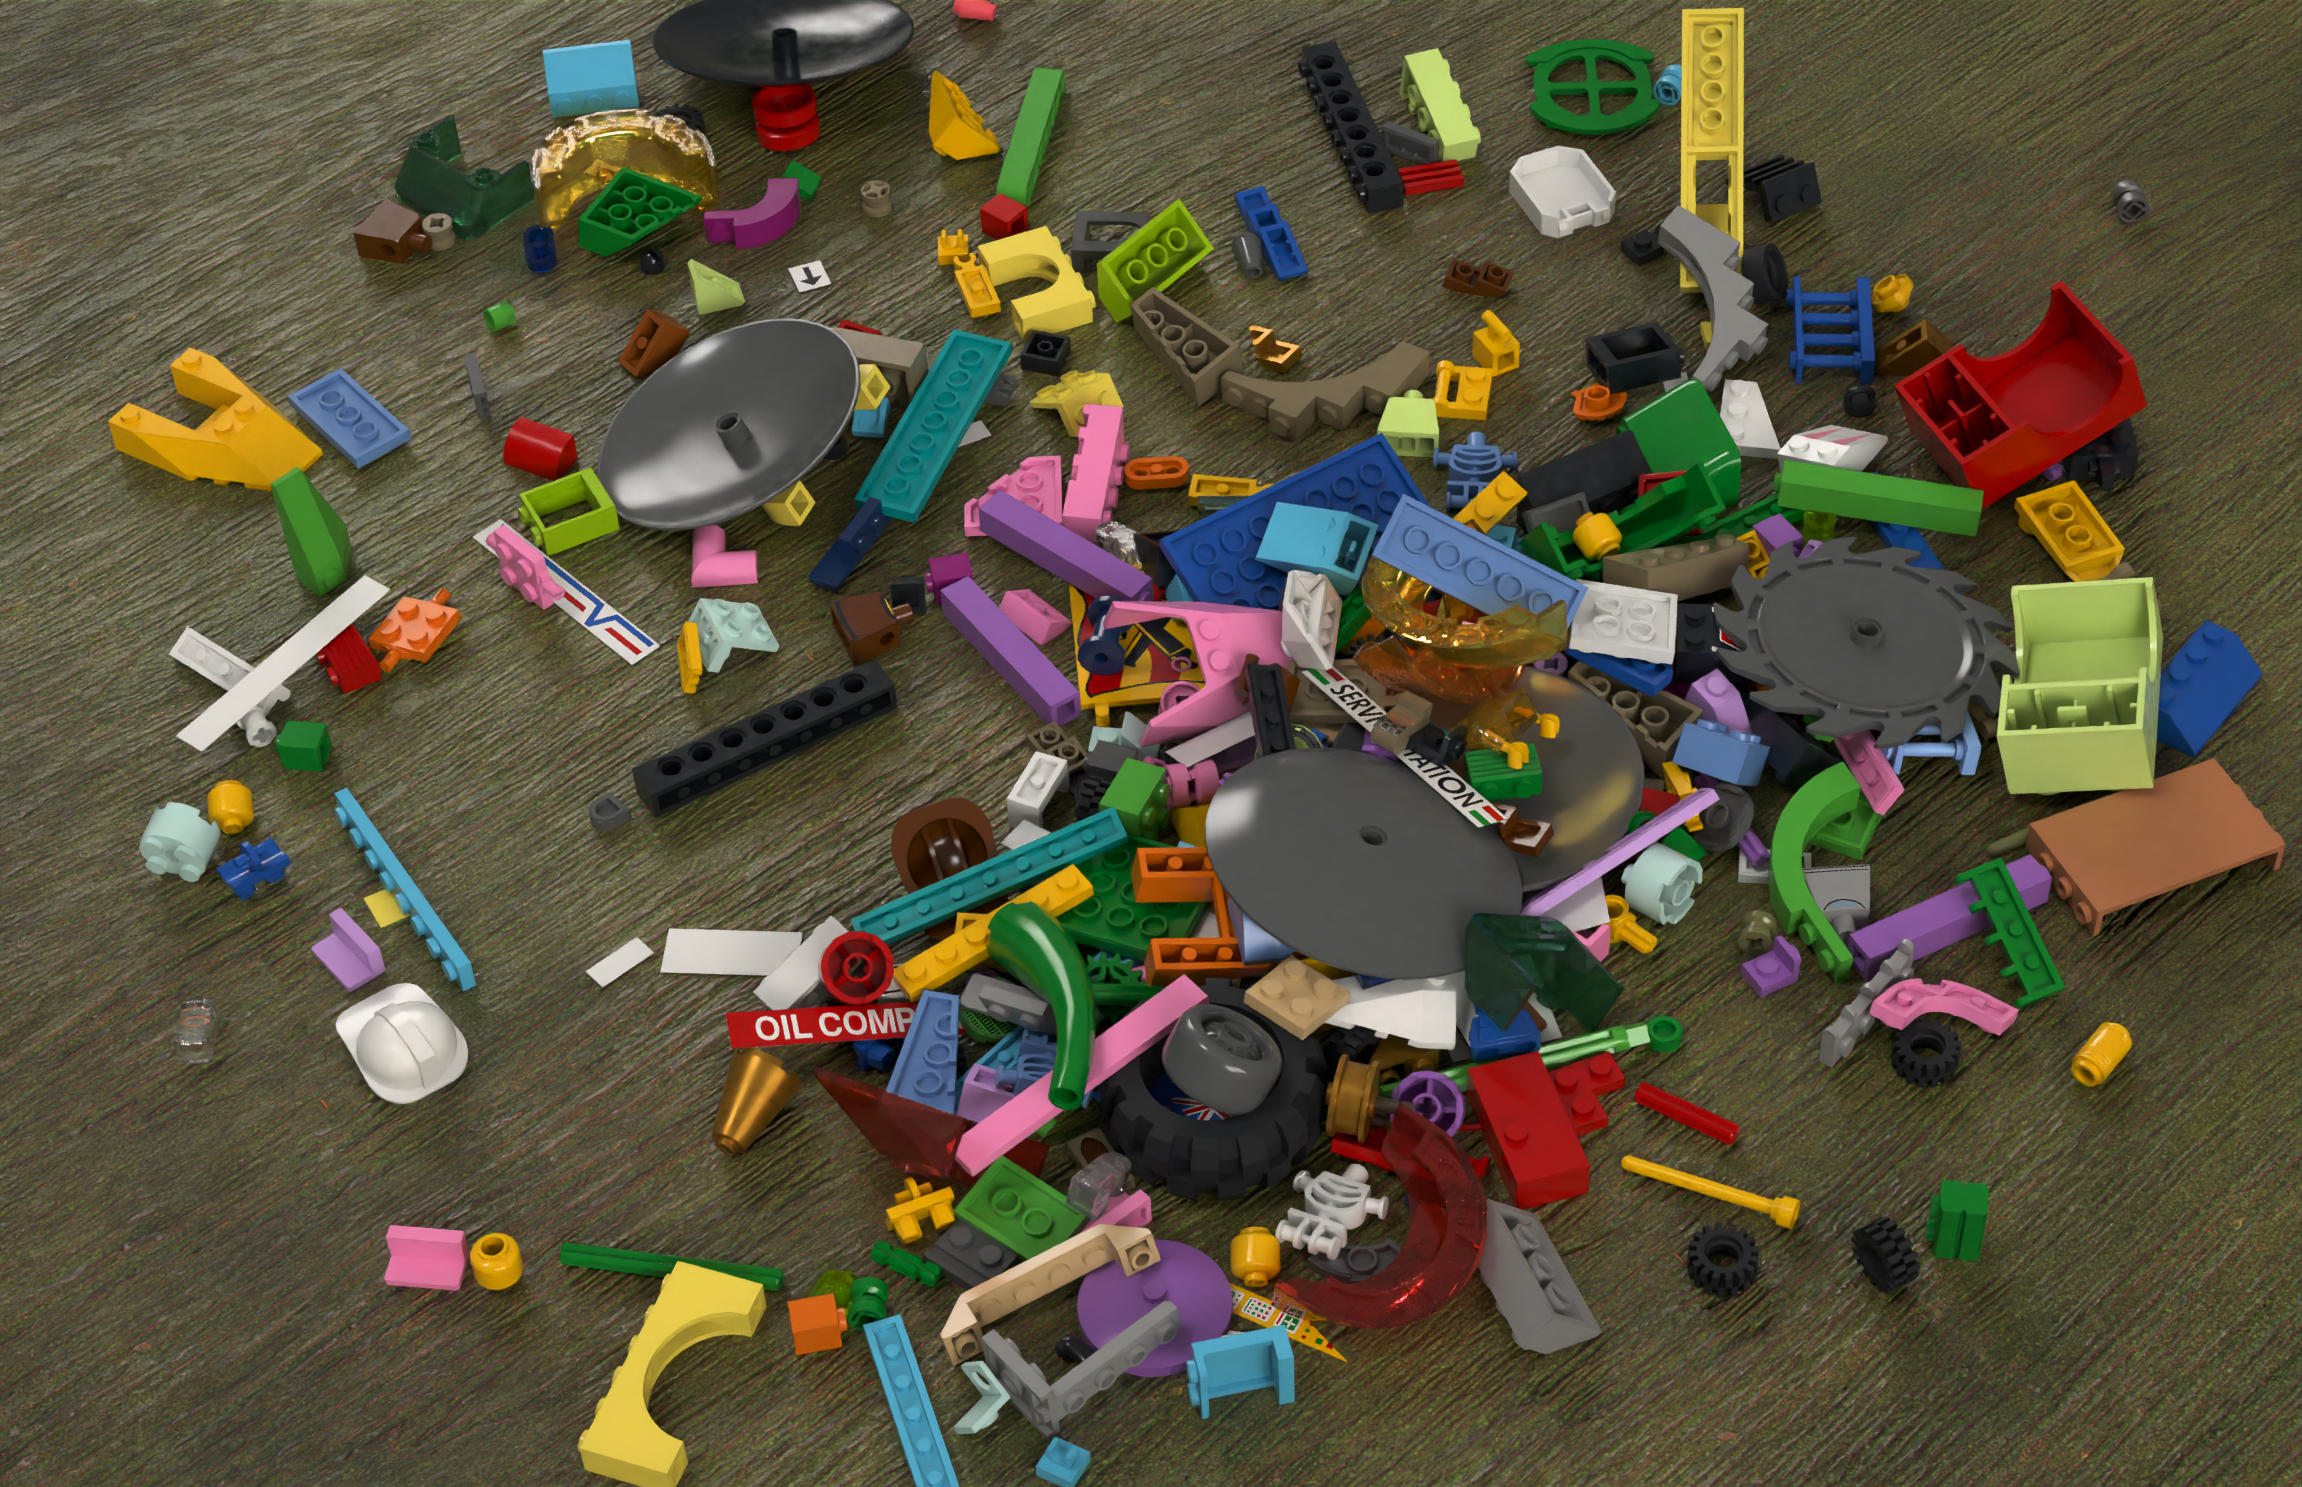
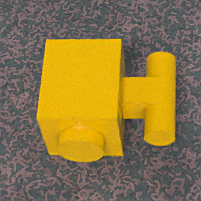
(1495, 345)

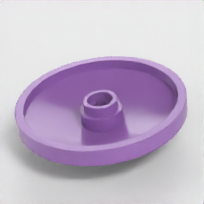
(1183, 1276)

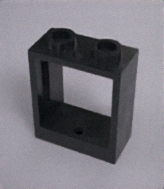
(1634, 357)

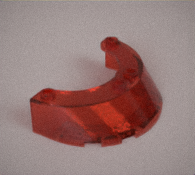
(1441, 1245)

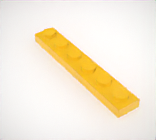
(969, 944)

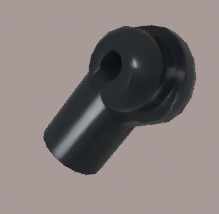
(1073, 1347)

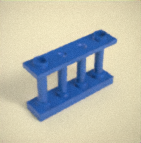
(1859, 340)

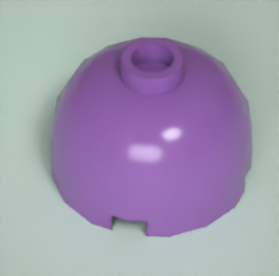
(1434, 1098)

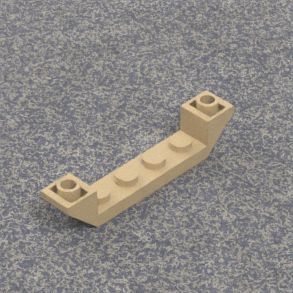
(1129, 1246)

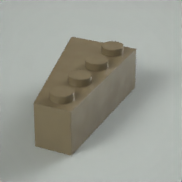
(1185, 345)
(899, 361)
(1652, 720)

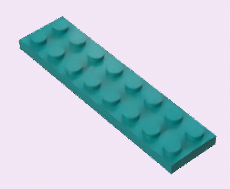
(934, 424)

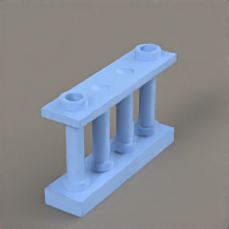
(1963, 748)

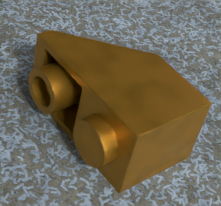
(1401, 1060)

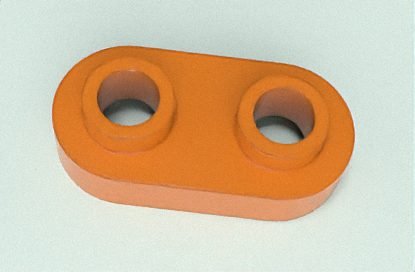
(1156, 472)

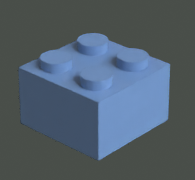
(1724, 755)

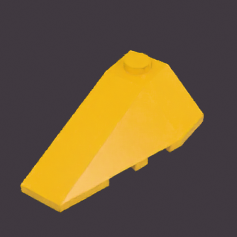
(956, 126)

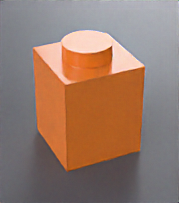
(816, 1323)

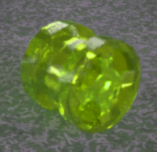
(1818, 526)

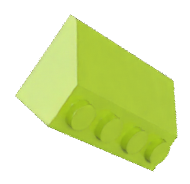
(1150, 259)

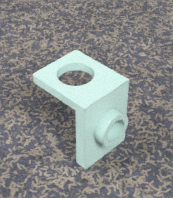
(986, 1409)

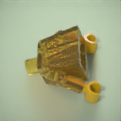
(1503, 721)

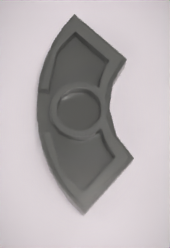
(1355, 1262)

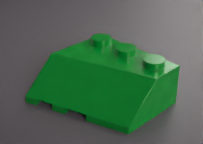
(630, 210)

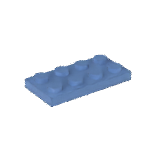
(349, 418)

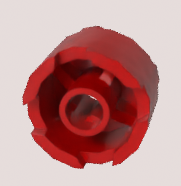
(876, 973)

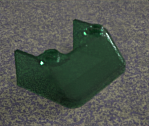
(471, 201)
(1537, 954)

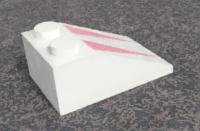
(1833, 447)

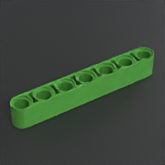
(1031, 134)

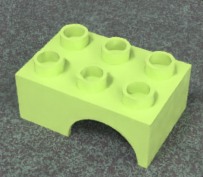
(2084, 687)

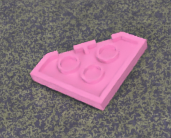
(1035, 484)

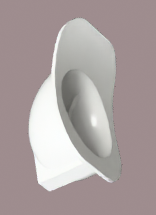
(403, 1043)

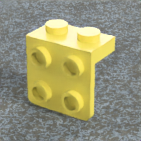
(1073, 393)

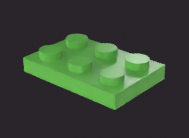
(1019, 1210)

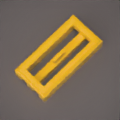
(689, 657)

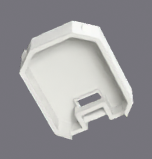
(1558, 185)

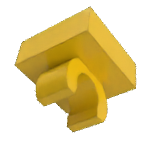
(951, 247)

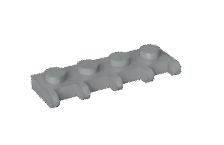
(1855, 1018)

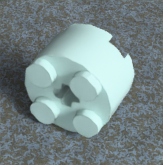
(179, 841)
(1661, 883)

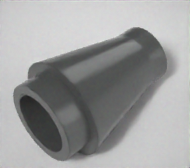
(1248, 251)

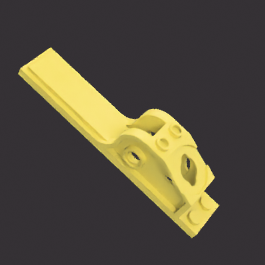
(1713, 116)

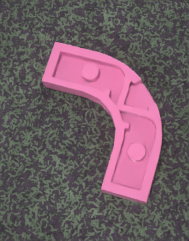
(1912, 998)

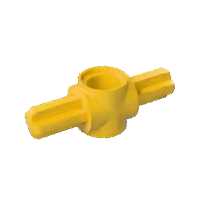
(1624, 926)

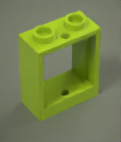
(562, 494)

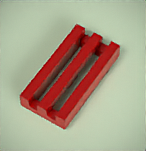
(1431, 177)

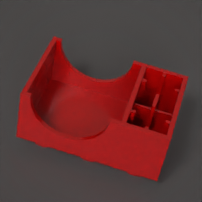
(2024, 410)

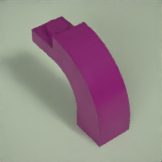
(761, 222)

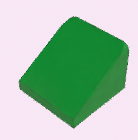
(807, 179)
(1684, 844)

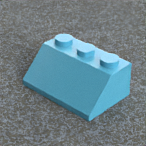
(591, 78)

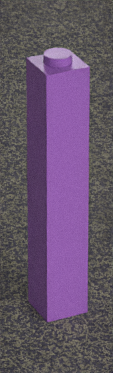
(1061, 550)
(1010, 652)
(1940, 919)

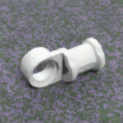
(258, 729)

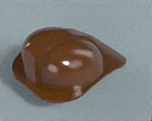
(940, 843)

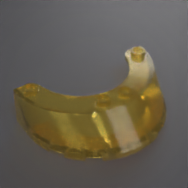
(601, 143)
(1496, 642)

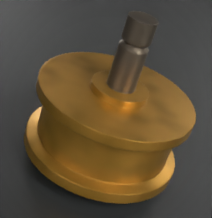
(1355, 1099)

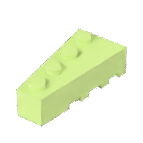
(1439, 105)

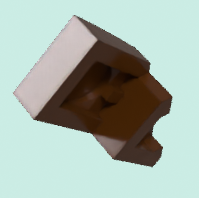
(1522, 834)

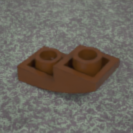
(1488, 281)

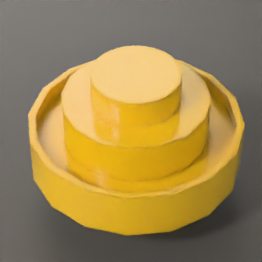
(1892, 293)

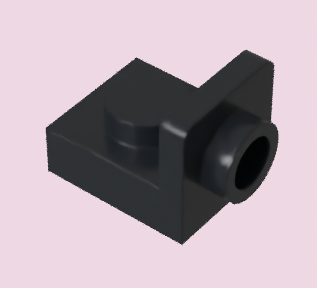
(1437, 746)

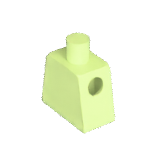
(1410, 425)

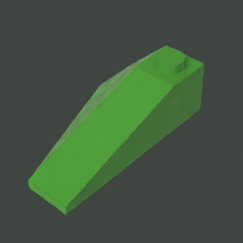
(312, 532)

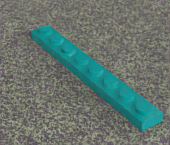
(994, 878)

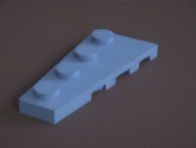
(930, 1053)

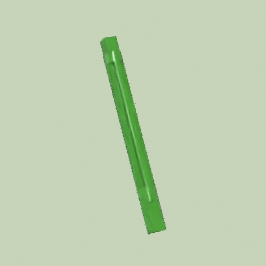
(1561, 1052)

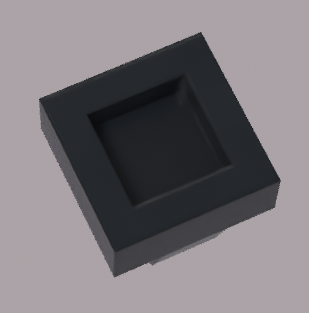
(910, 590)

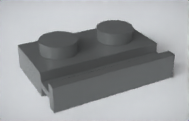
(969, 1256)

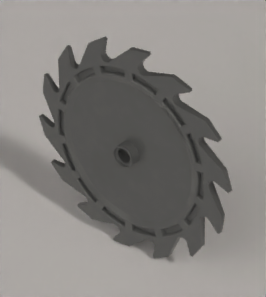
(1865, 642)

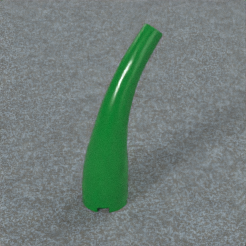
(1046, 959)

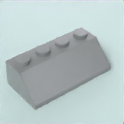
(1532, 1283)

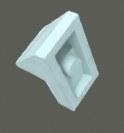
(1126, 736)

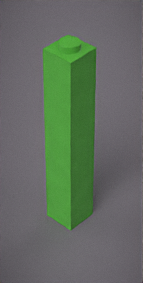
(1879, 498)

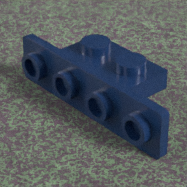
(850, 546)

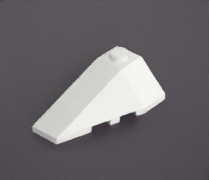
(1404, 1008)

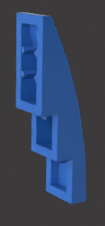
(1277, 240)

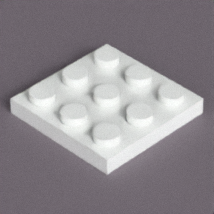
(1625, 622)

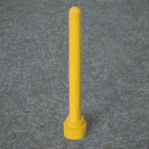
(1783, 1211)

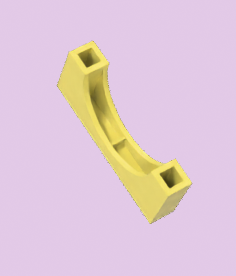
(690, 1308)

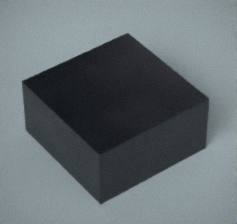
(1045, 353)

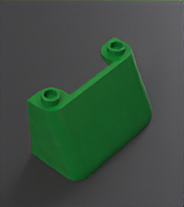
(1684, 430)

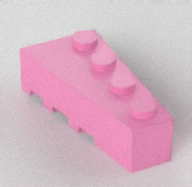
(1096, 471)

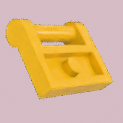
(1472, 392)

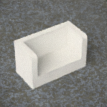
(1036, 787)

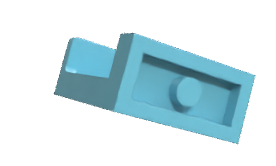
(1241, 1365)

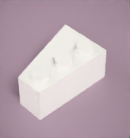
(797, 980)

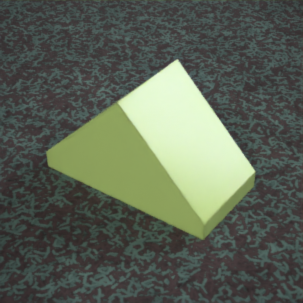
(713, 290)

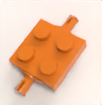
(414, 629)

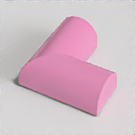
(717, 567)

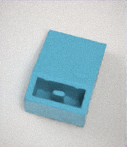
(1318, 543)

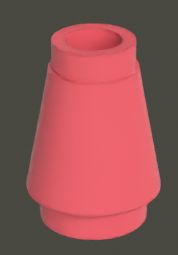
(975, 9)

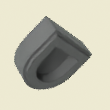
(608, 813)

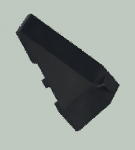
(1792, 750)

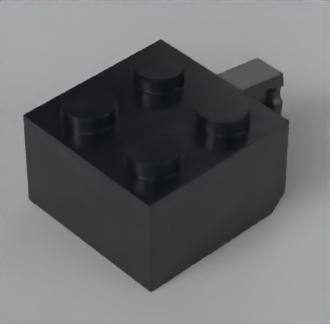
(2105, 457)

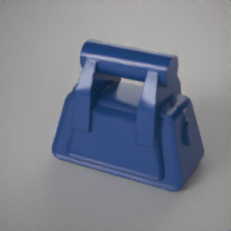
(1491, 1043)

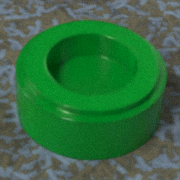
(1664, 1034)

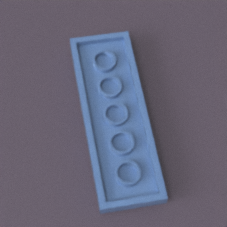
(1470, 563)

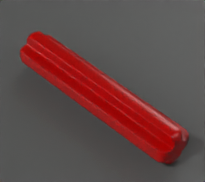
(1687, 1113)

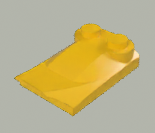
(2070, 531)

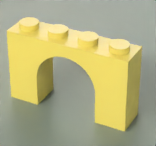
(1039, 255)

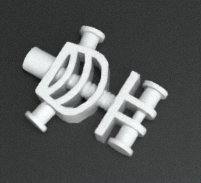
(1331, 1208)

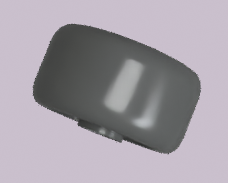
(1221, 1059)

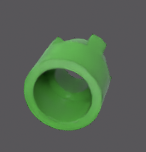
(499, 316)

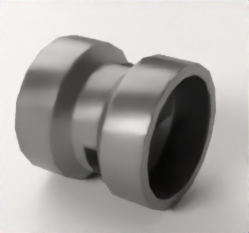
(2130, 201)

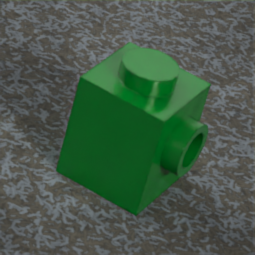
(303, 745)

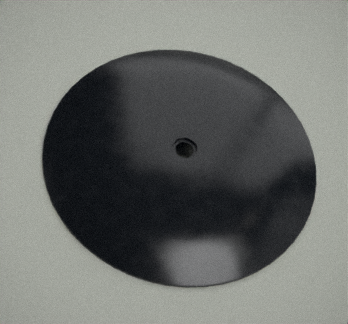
(782, 40)

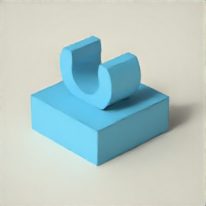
(1063, 1463)

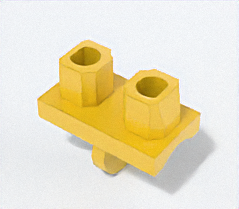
(915, 1206)

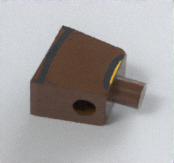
(868, 624)

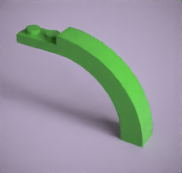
(1808, 811)

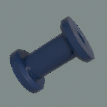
(1102, 651)

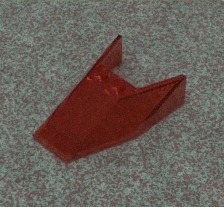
(915, 1132)

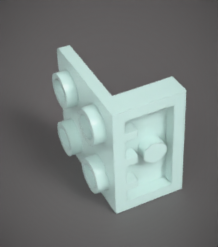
(729, 625)

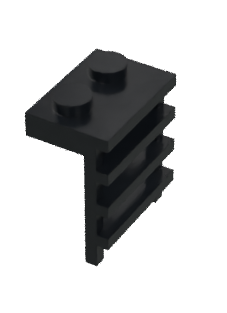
(1783, 186)

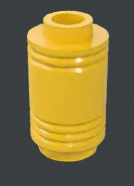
(2101, 1054)

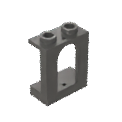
(1084, 249)

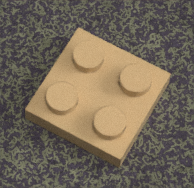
(1296, 997)

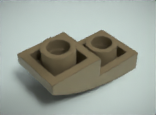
(1054, 742)

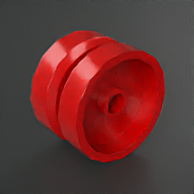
(786, 117)

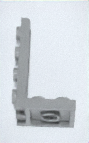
(1048, 1404)

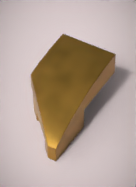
(1272, 353)

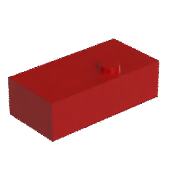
(1527, 1131)

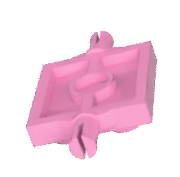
(524, 568)

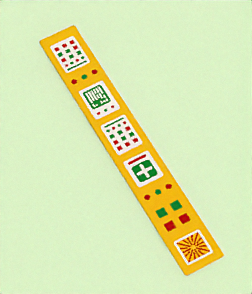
(1261, 1312)

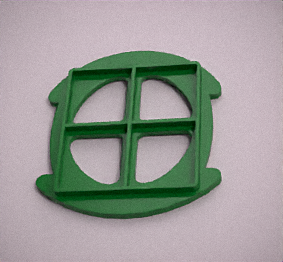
(1590, 50)

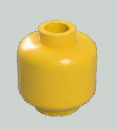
(1597, 536)
(230, 806)
(1255, 1256)
(496, 1261)

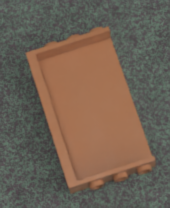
(2151, 841)

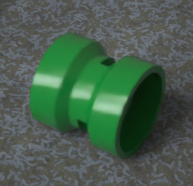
(868, 1301)

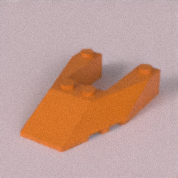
(1188, 876)

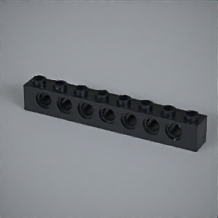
(1351, 127)
(764, 738)

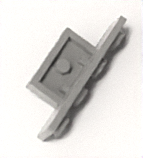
(1010, 1004)

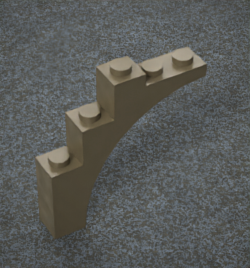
(1334, 401)

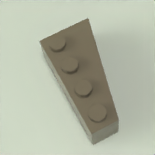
(1680, 569)

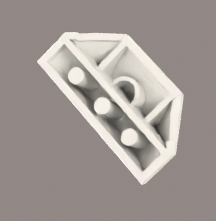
(1310, 620)

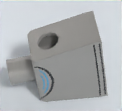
(1841, 896)

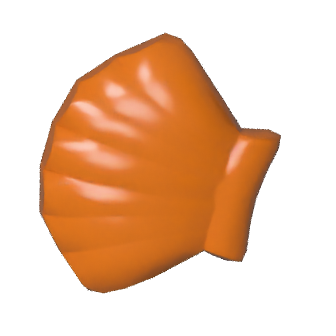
(1597, 403)

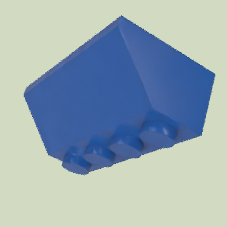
(2203, 687)

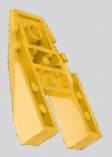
(240, 442)

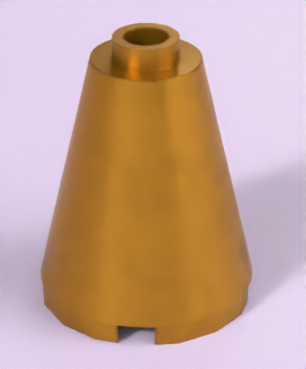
(751, 1098)

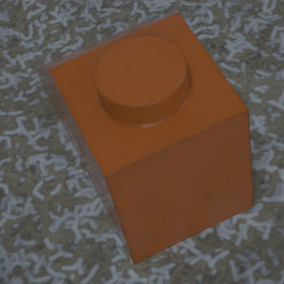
(653, 343)

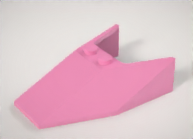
(1221, 642)

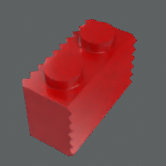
(349, 661)

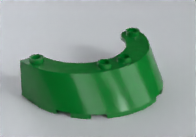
(1647, 524)

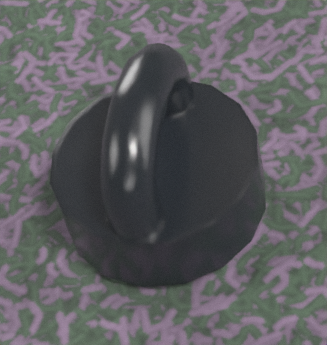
(1859, 401)

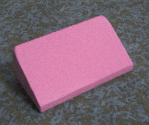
(1033, 615)

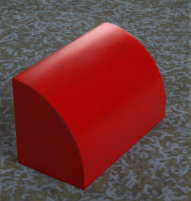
(539, 449)

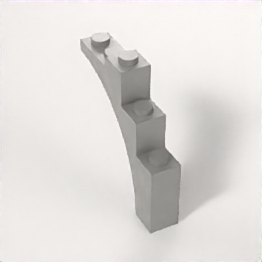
(1712, 260)

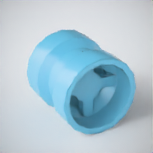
(1669, 86)

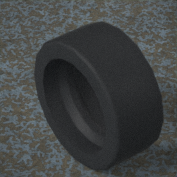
(1767, 271)

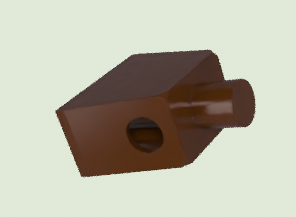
(391, 234)

